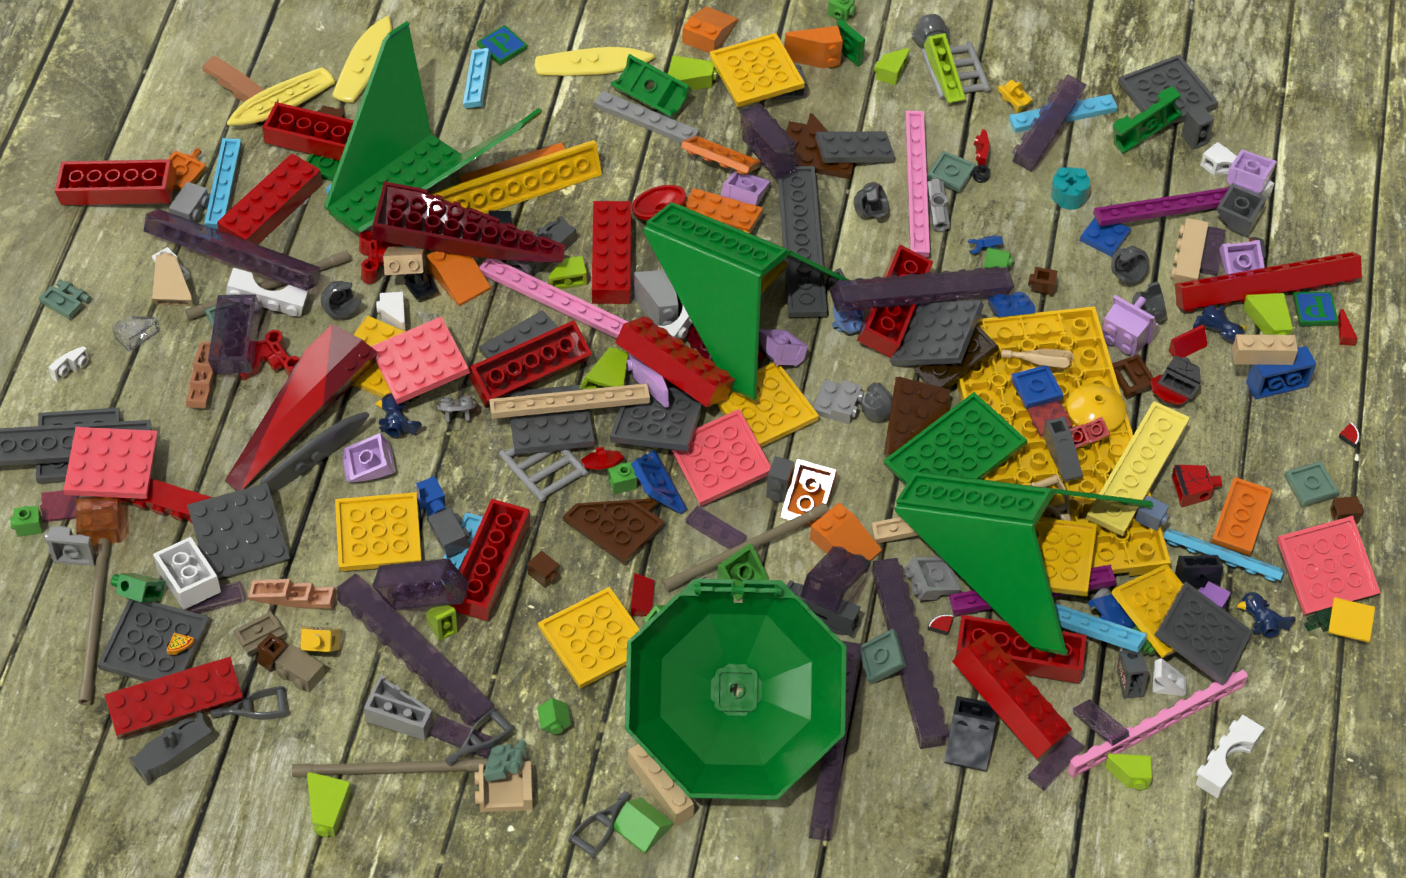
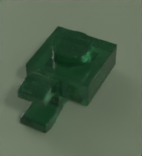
(1319, 619)

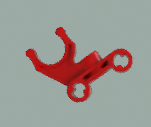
(375, 251)
(272, 351)

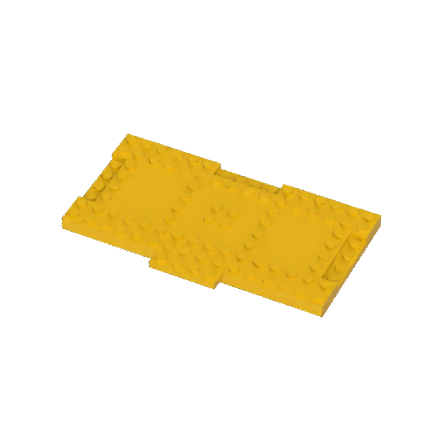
(1081, 333)

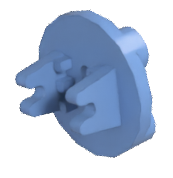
(848, 321)

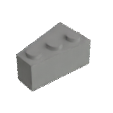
(397, 711)

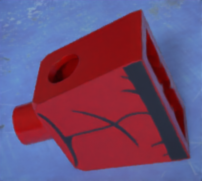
(1194, 483)

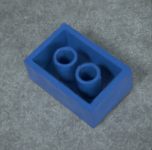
(1279, 379)

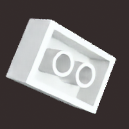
(187, 573)

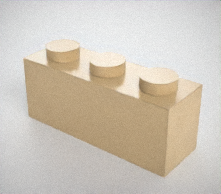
(1264, 349)

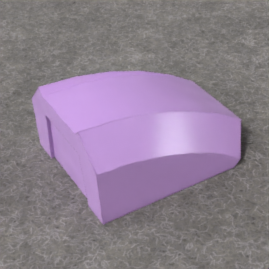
(1250, 171)
(745, 188)
(1241, 256)
(782, 347)
(368, 459)

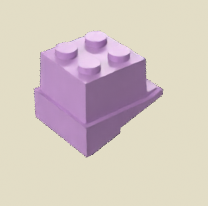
(1129, 326)

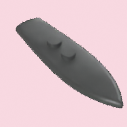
(313, 452)

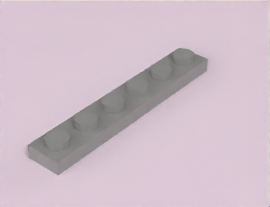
(644, 117)

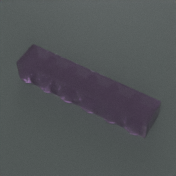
(1049, 122)

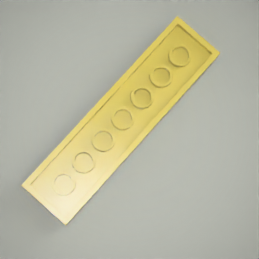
(1138, 467)

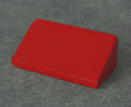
(1188, 342)
(642, 595)

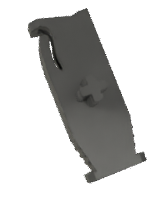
(558, 231)
(837, 622)
(172, 748)

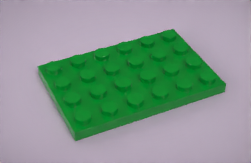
(961, 443)

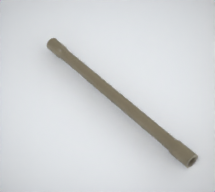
(333, 260)
(680, 578)
(86, 686)
(470, 765)

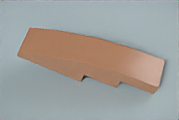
(231, 78)
(201, 378)
(290, 594)

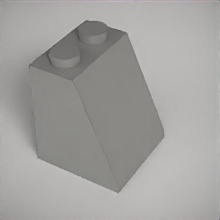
(656, 296)

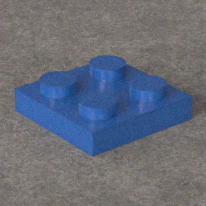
(1105, 238)
(1011, 305)
(1037, 386)

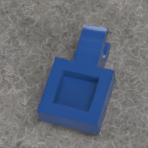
(990, 241)

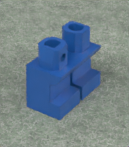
(430, 496)

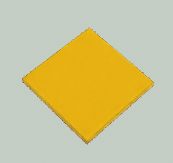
(1351, 619)

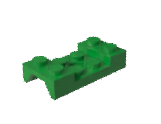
(666, 96)
(1131, 132)

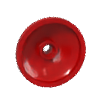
(657, 198)

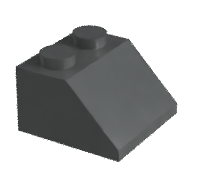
(1241, 209)

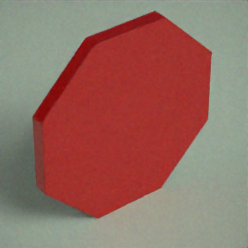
(1165, 393)
(602, 459)

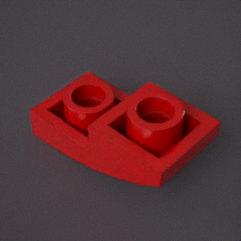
(982, 147)
(1089, 433)

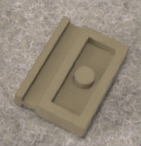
(256, 631)

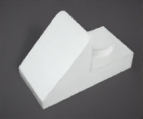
(1168, 679)

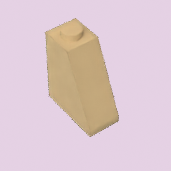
(169, 283)

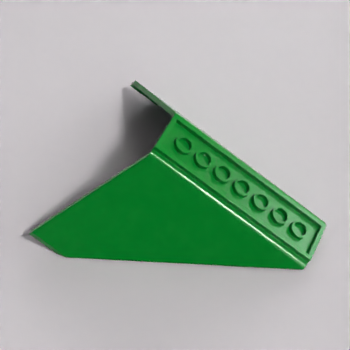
(394, 138)
(719, 283)
(992, 543)

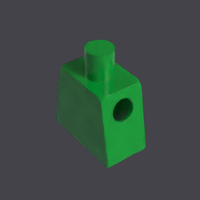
(138, 587)

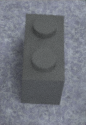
(1197, 127)
(779, 479)
(449, 532)

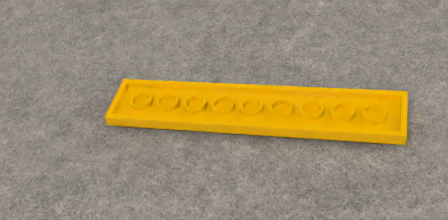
(527, 179)

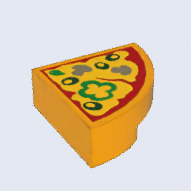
(179, 643)

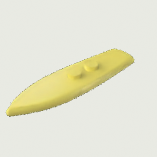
(588, 61)
(361, 62)
(290, 92)

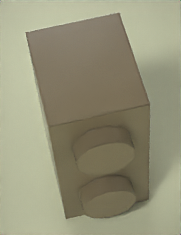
(299, 668)

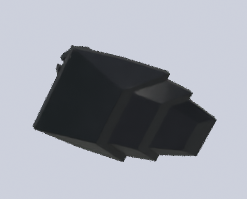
(420, 284)

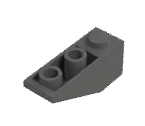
(1062, 448)

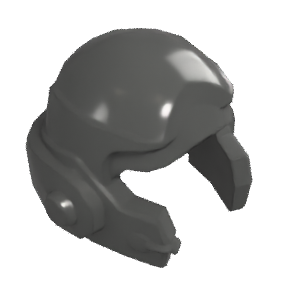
(928, 26)
(871, 201)
(1130, 265)
(337, 300)
(1154, 301)
(876, 402)

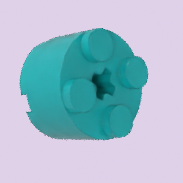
(1070, 187)

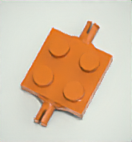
(187, 167)

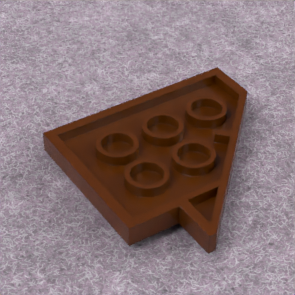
(808, 152)
(913, 410)
(616, 526)

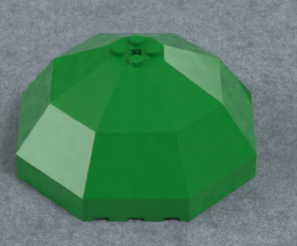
(683, 678)

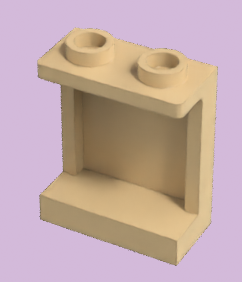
(404, 260)
(505, 794)

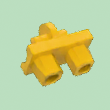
(1014, 93)

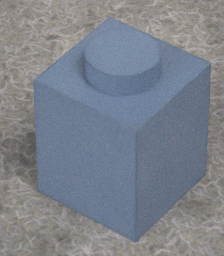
(1153, 516)

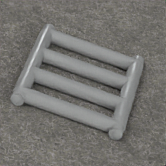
(979, 72)
(530, 481)

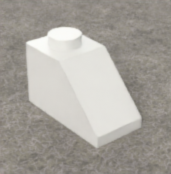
(392, 309)

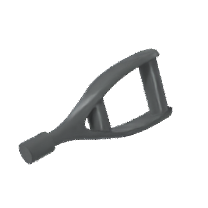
(247, 707)
(477, 743)
(601, 817)

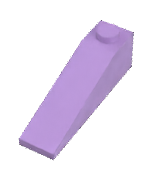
(644, 374)

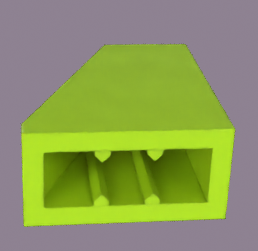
(692, 71)
(1269, 313)
(607, 371)
(327, 802)

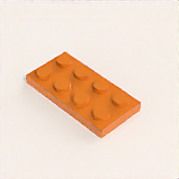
(725, 156)
(726, 210)
(1241, 516)

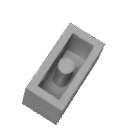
(190, 202)

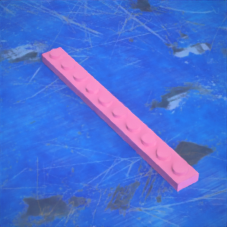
(917, 183)
(552, 297)
(1161, 721)

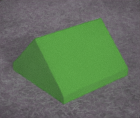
(742, 566)
(641, 824)

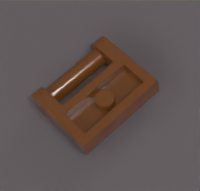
(1137, 373)

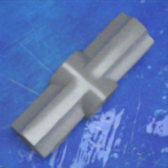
(938, 205)

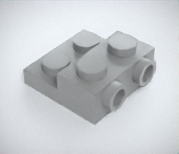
(838, 400)
(69, 548)
(931, 577)

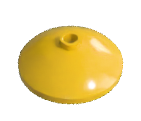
(1084, 407)

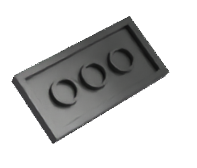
(855, 147)
(522, 332)

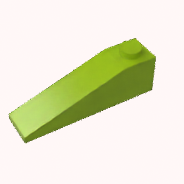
(944, 68)

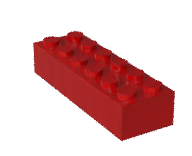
(307, 131)
(115, 182)
(272, 200)
(611, 252)
(887, 325)
(675, 361)
(529, 362)
(492, 557)
(1027, 658)
(1012, 695)
(173, 697)

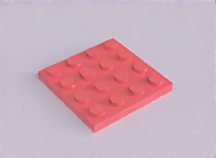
(420, 360)
(722, 458)
(110, 463)
(1328, 564)

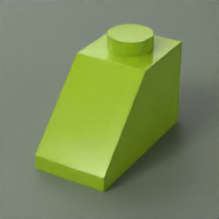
(891, 66)
(569, 273)
(442, 621)
(1130, 770)

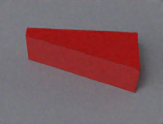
(1346, 333)

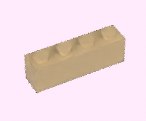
(1190, 251)
(663, 789)

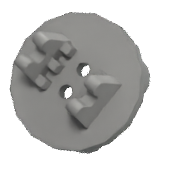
(449, 405)

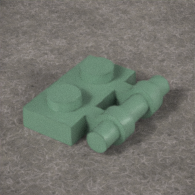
(60, 300)
(504, 760)

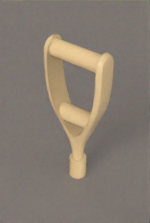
(1043, 357)
(1057, 510)

